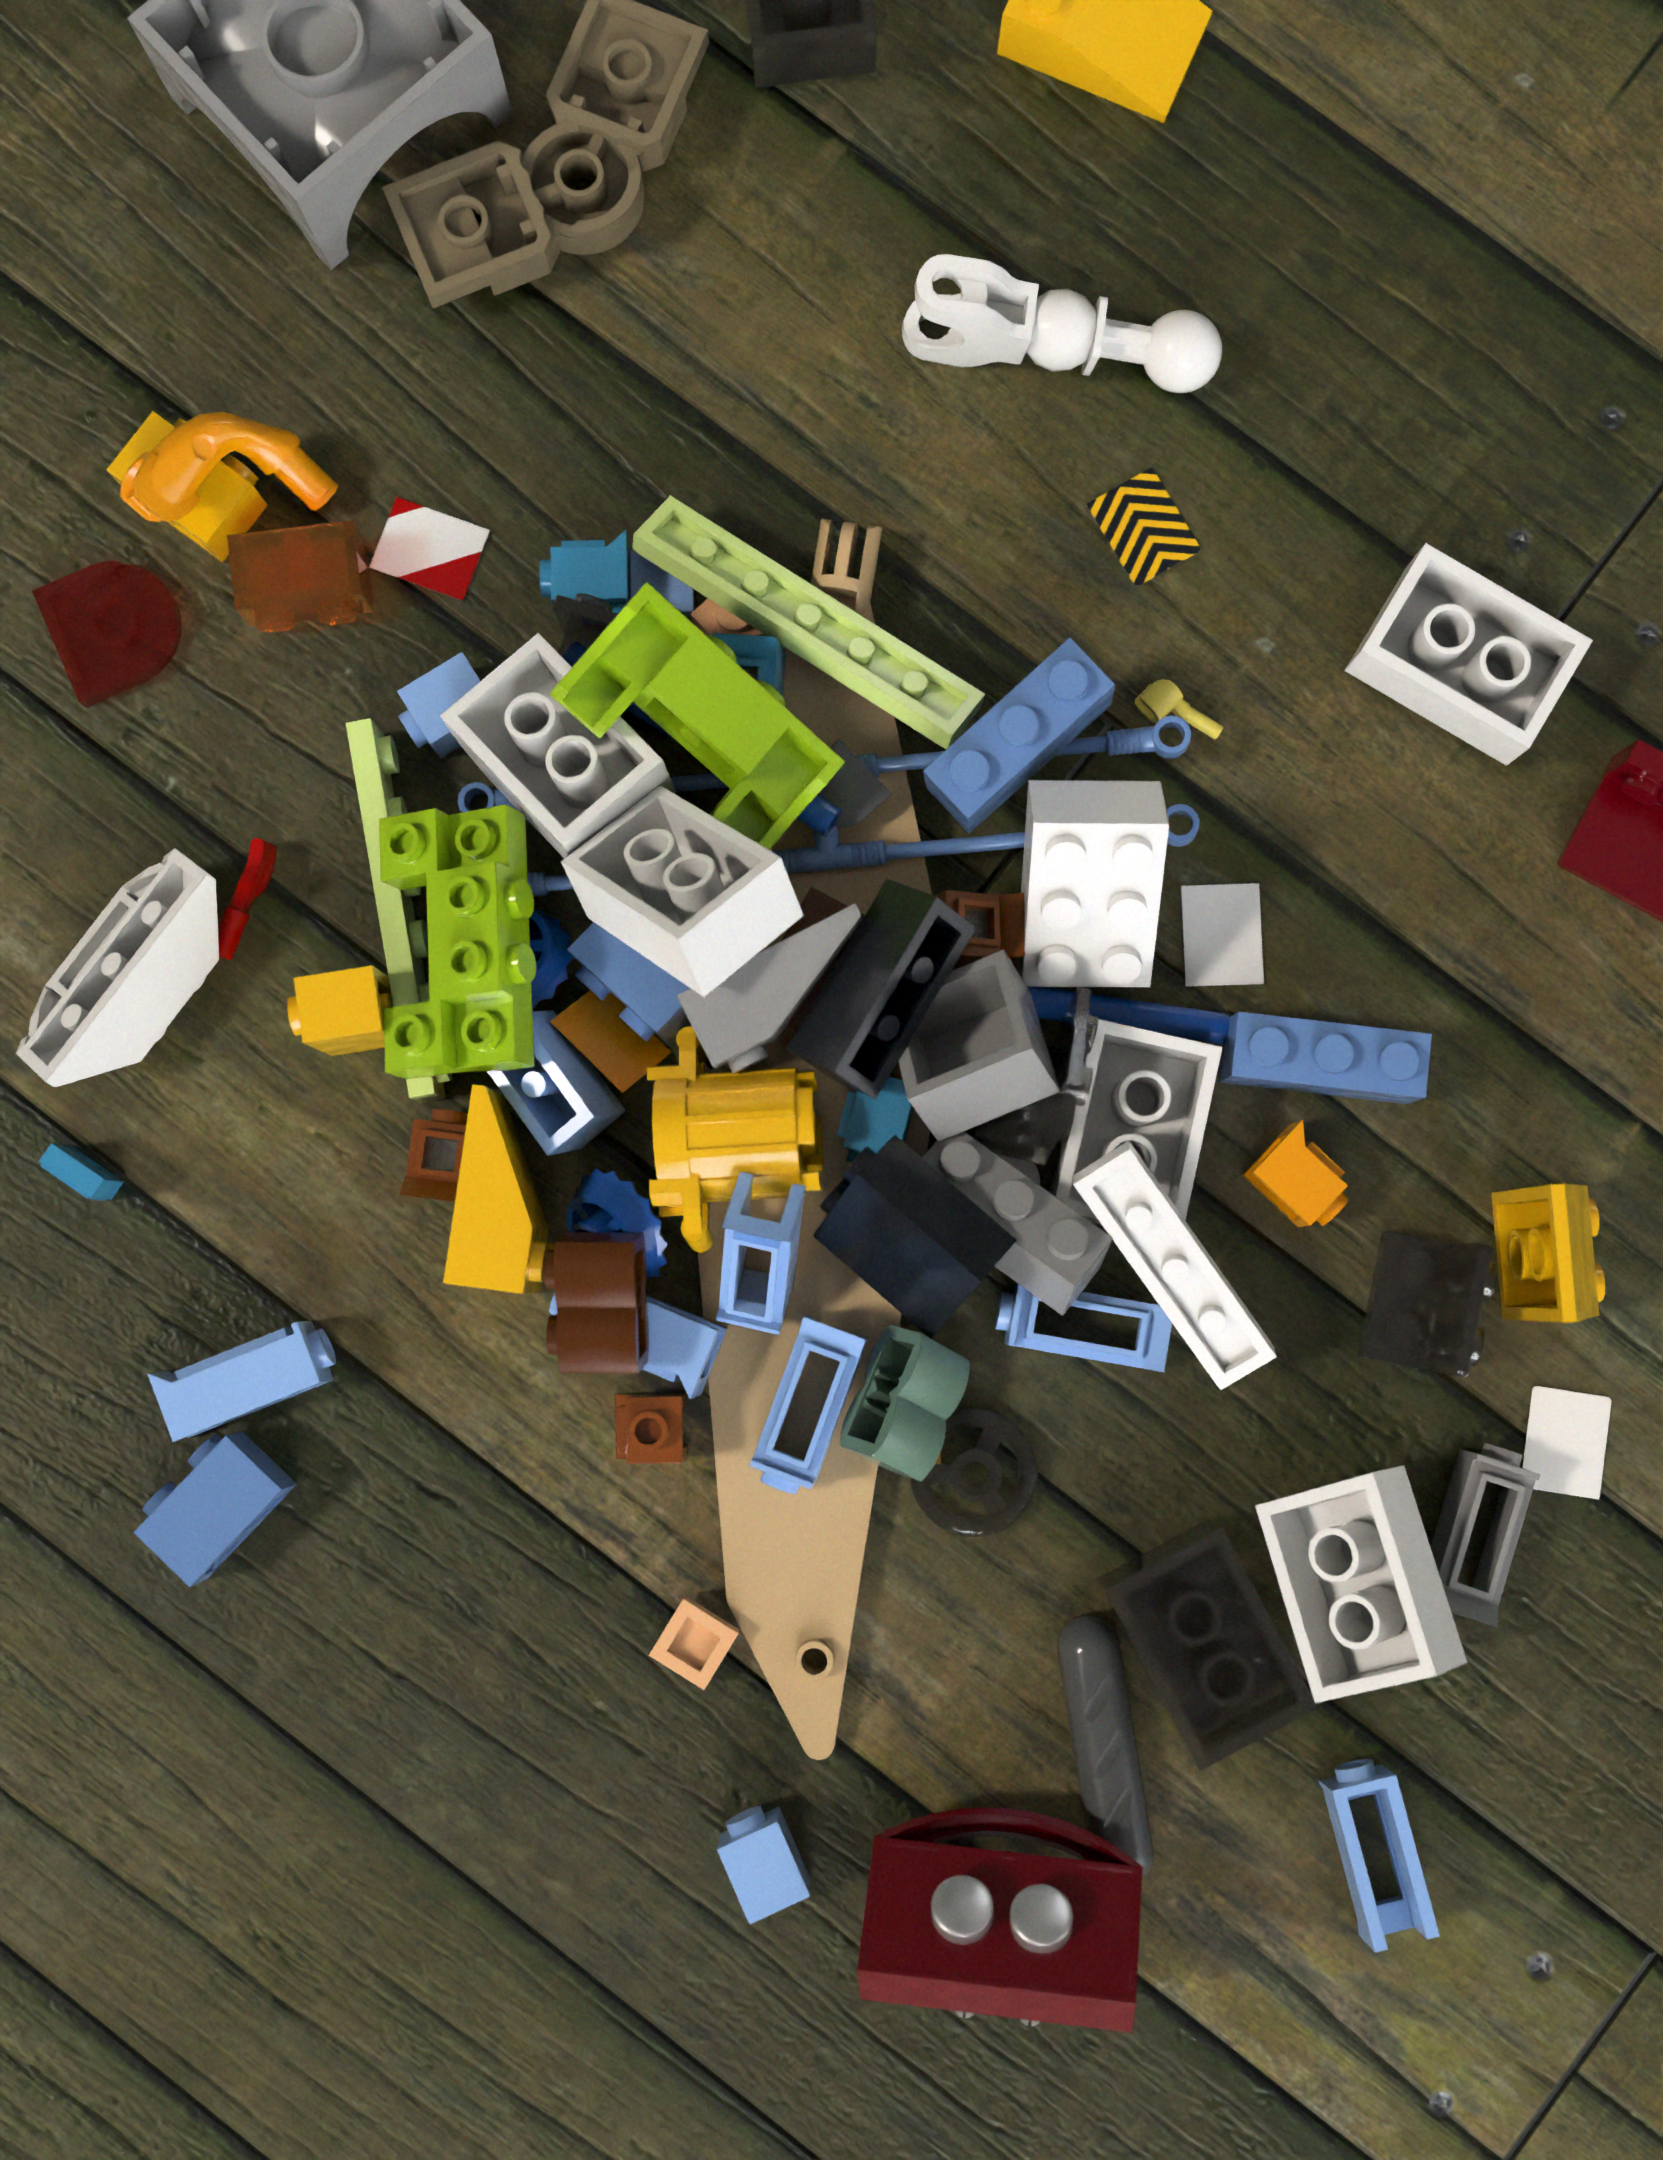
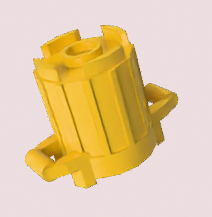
(727, 1124)

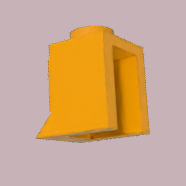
(1299, 1178)

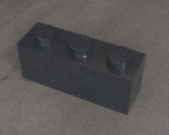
(881, 987)

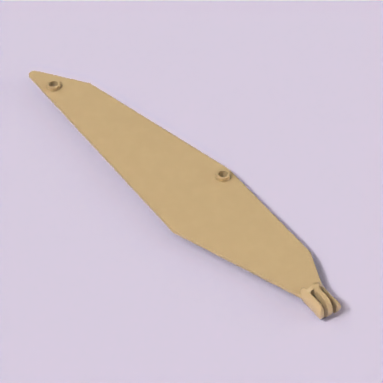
(801, 1555)

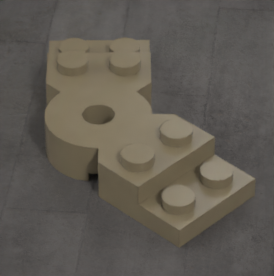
(614, 116)

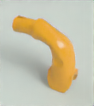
(165, 481)

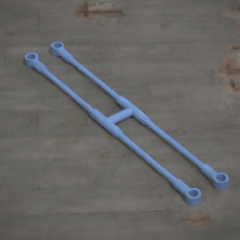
(831, 855)

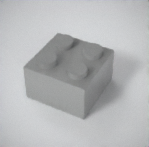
(977, 1050)

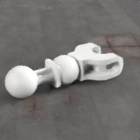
(1059, 330)

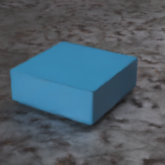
(80, 1172)

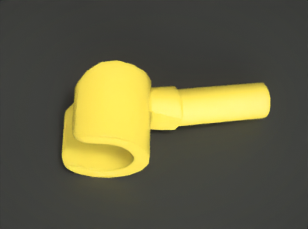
(1165, 697)

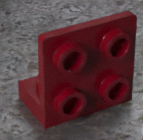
(1621, 831)

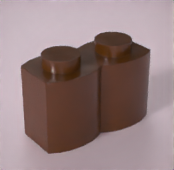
(599, 1302)

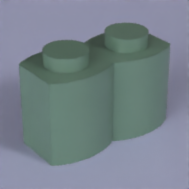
(905, 1402)

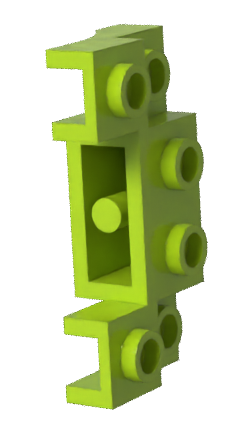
(707, 706)
(476, 942)

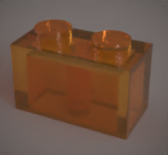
(300, 575)

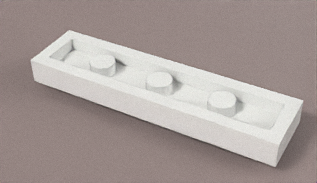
(1174, 1265)

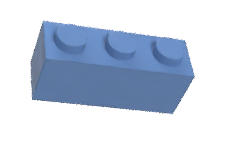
(1019, 735)
(1325, 1058)

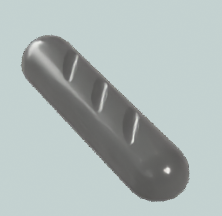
(1104, 1736)

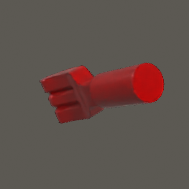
(250, 885)

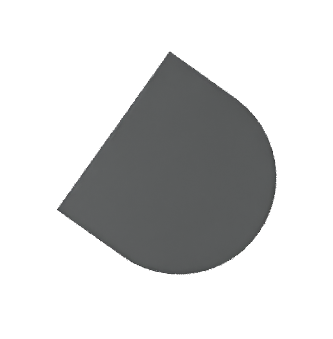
(853, 789)

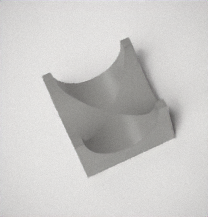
(322, 88)

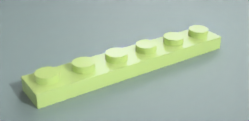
(808, 622)
(402, 936)

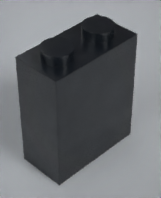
(910, 1234)

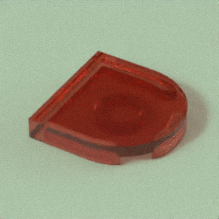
(110, 627)

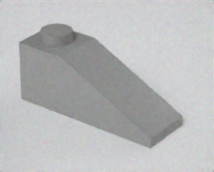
(766, 993)

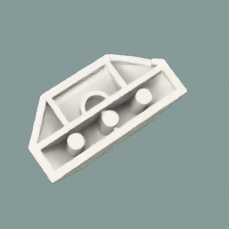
(126, 975)

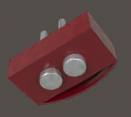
(1002, 1926)

